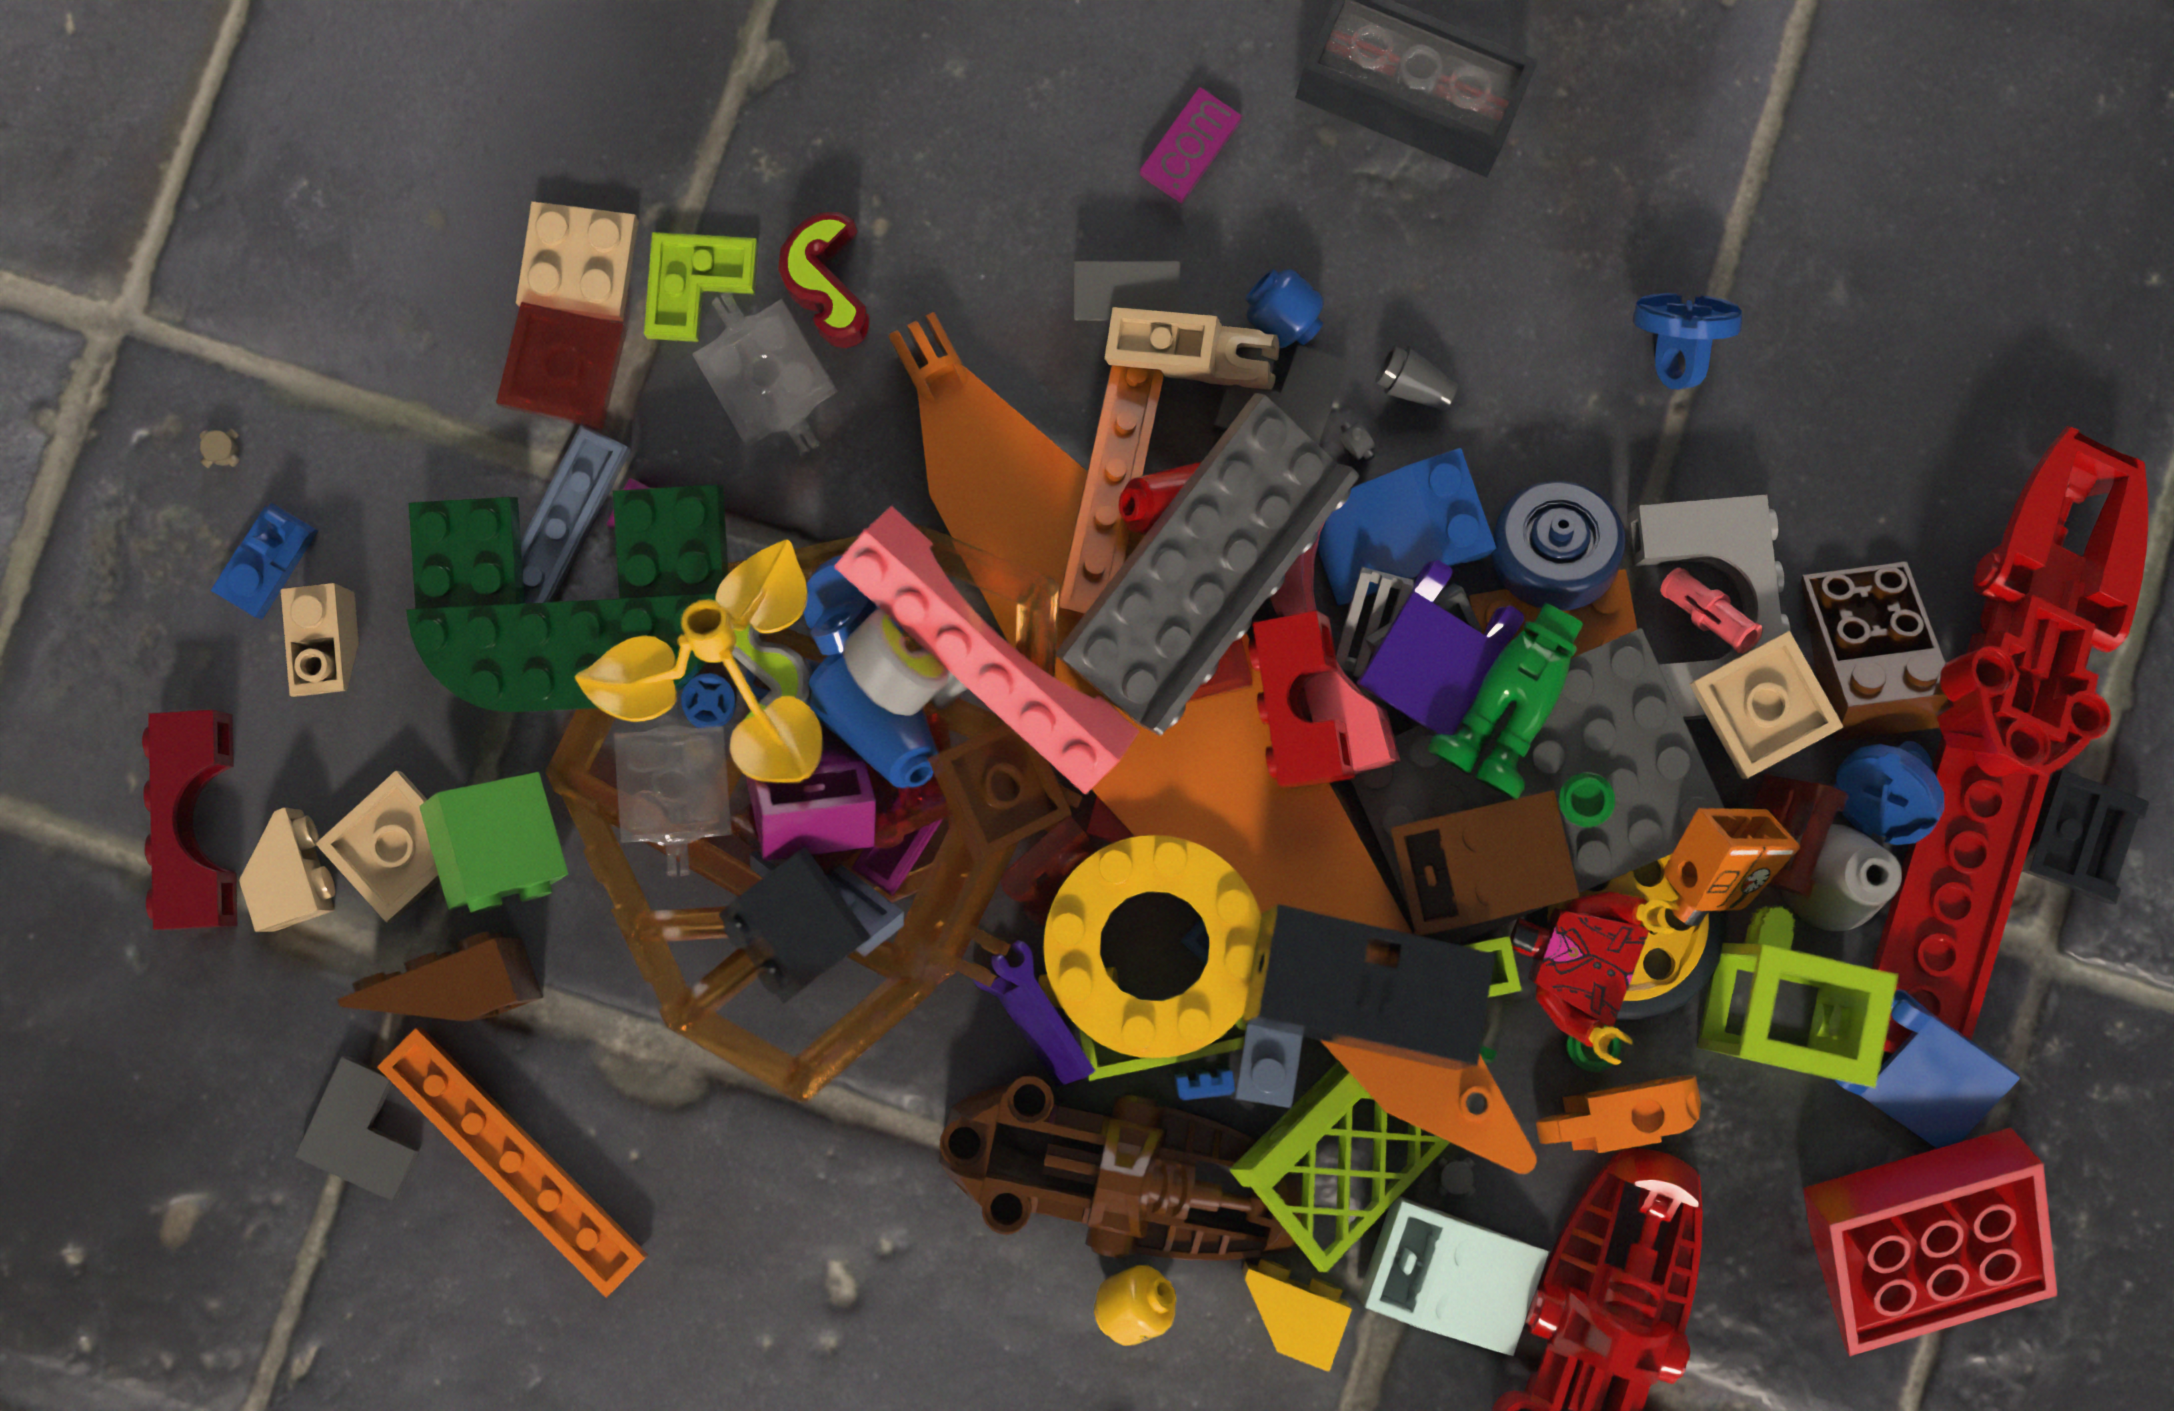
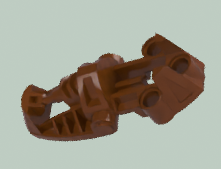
(1138, 1179)

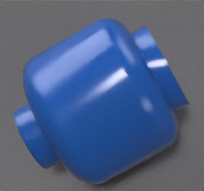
(1285, 307)

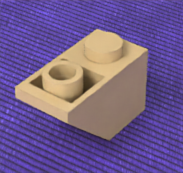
(319, 638)
(284, 874)

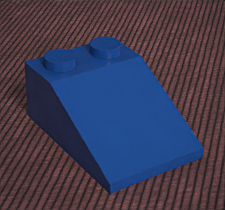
(1404, 522)

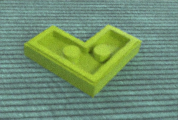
(686, 267)

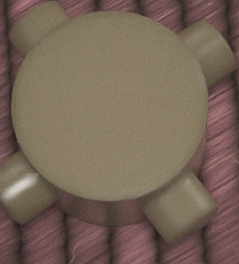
(219, 448)

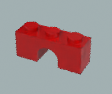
(1288, 655)

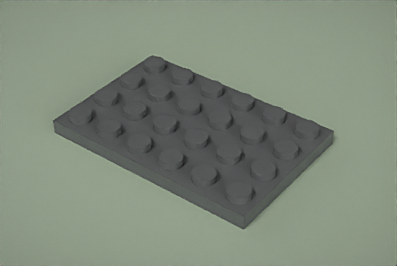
(1607, 722)

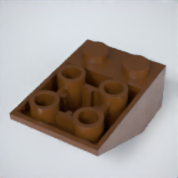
(1874, 650)
(1484, 863)
(473, 984)

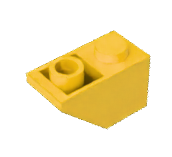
(1300, 1317)

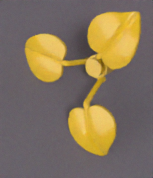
(638, 674)

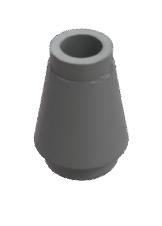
(1415, 379)

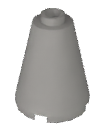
(1851, 881)

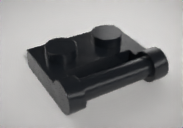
(2070, 830)

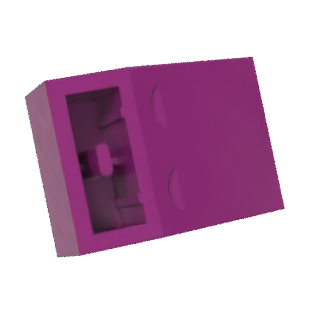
(821, 812)

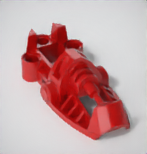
(2051, 613)
(1613, 1315)

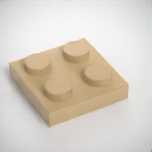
(578, 260)
(1766, 705)
(385, 847)

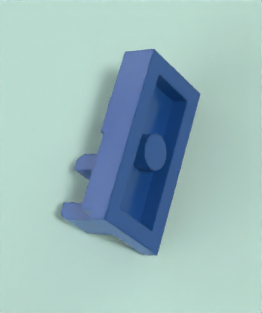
(264, 561)

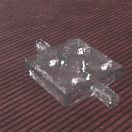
(765, 373)
(672, 786)

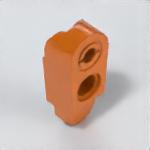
(1624, 1115)

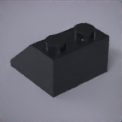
(793, 926)

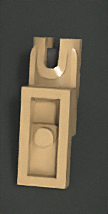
(1191, 347)

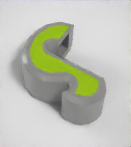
(773, 664)
(892, 674)

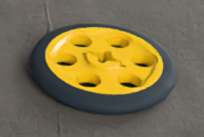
(1692, 951)

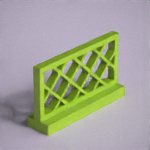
(1296, 1137)

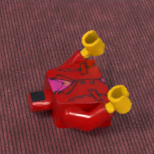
(1588, 961)

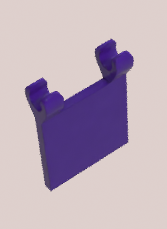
(1432, 659)
(1037, 1018)

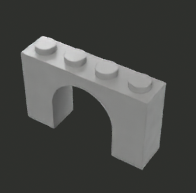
(1731, 537)

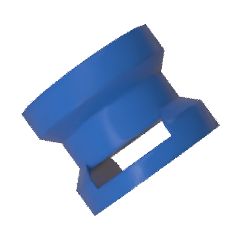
(705, 693)

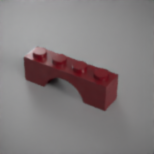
(183, 757)

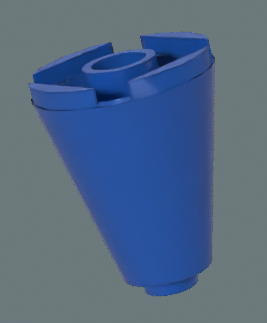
(887, 741)

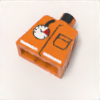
(1726, 860)

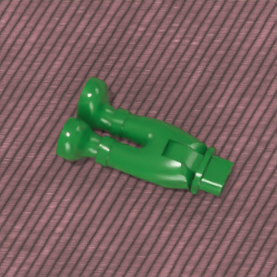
(1532, 675)

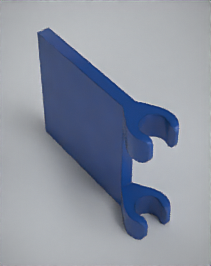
(1936, 1078)

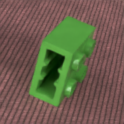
(494, 842)

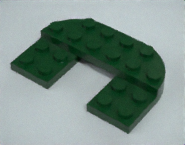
(524, 655)

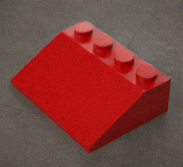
(1933, 1240)

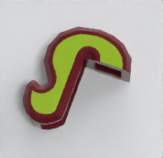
(814, 287)

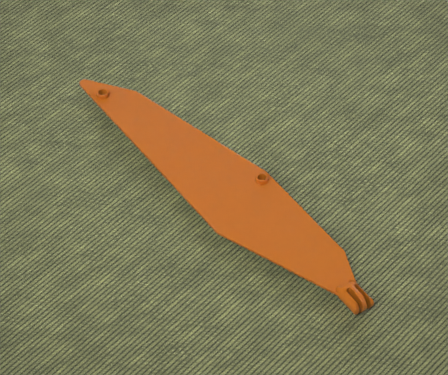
(1206, 775)

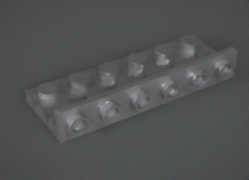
(1207, 566)

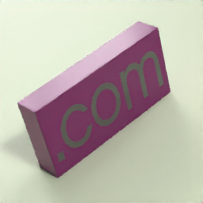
(1190, 145)

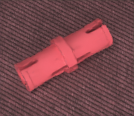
(1711, 610)

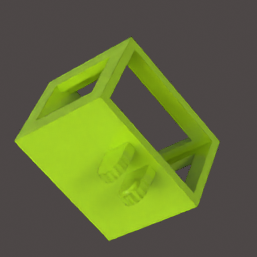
(1847, 1016)

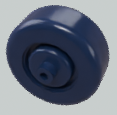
(1558, 545)

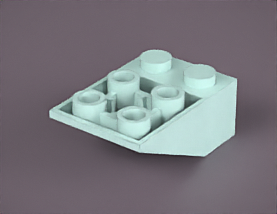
(1452, 1276)

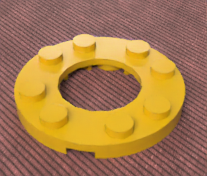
(1074, 946)

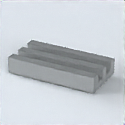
(1385, 581)

